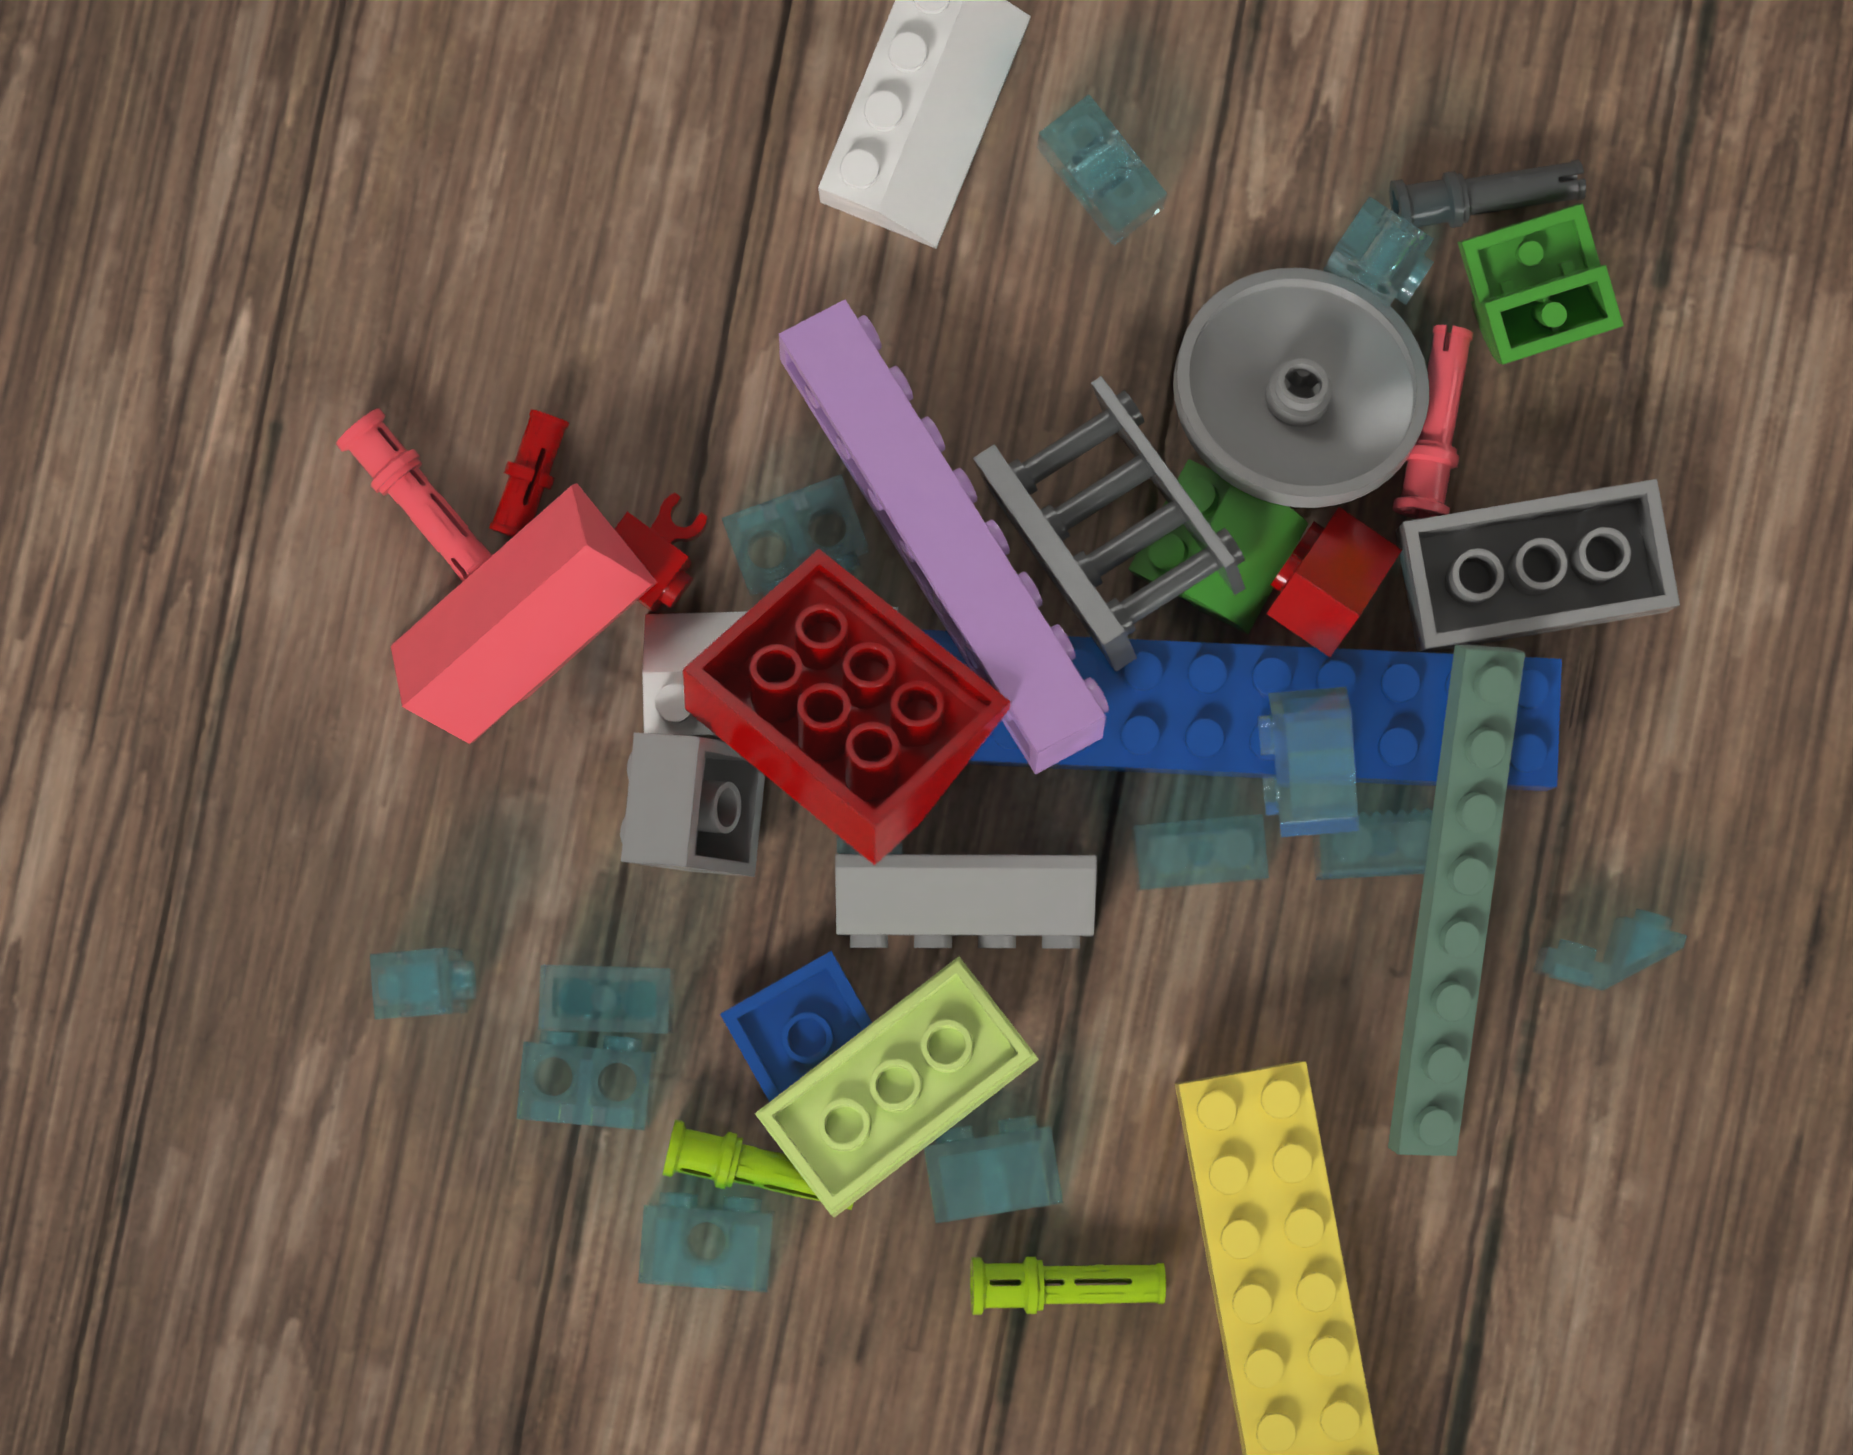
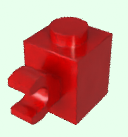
(659, 555)

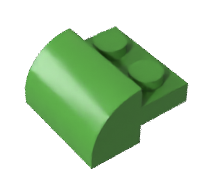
(1539, 285)
(1260, 528)

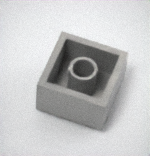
(691, 806)

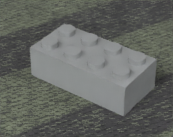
(1537, 566)

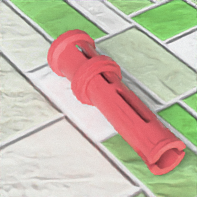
(1433, 453)
(398, 474)

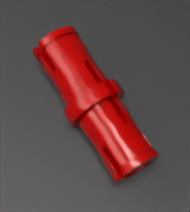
(529, 473)

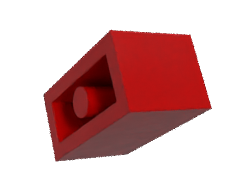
(1333, 581)

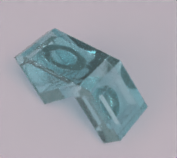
(1631, 948)

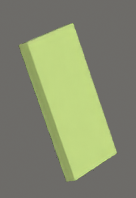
(896, 1086)

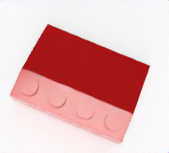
(843, 704)

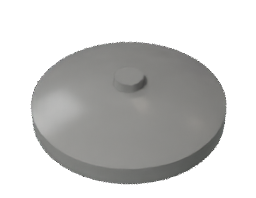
(1301, 387)

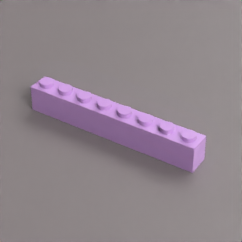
(942, 535)

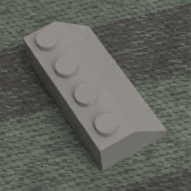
(966, 897)

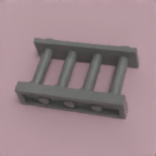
(1081, 574)

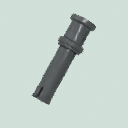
(1456, 198)

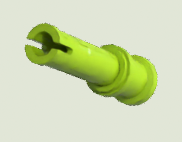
(731, 1161)
(1143, 1285)

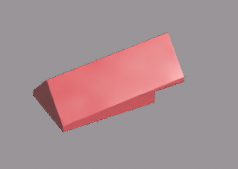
(518, 618)

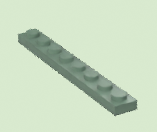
(1456, 899)

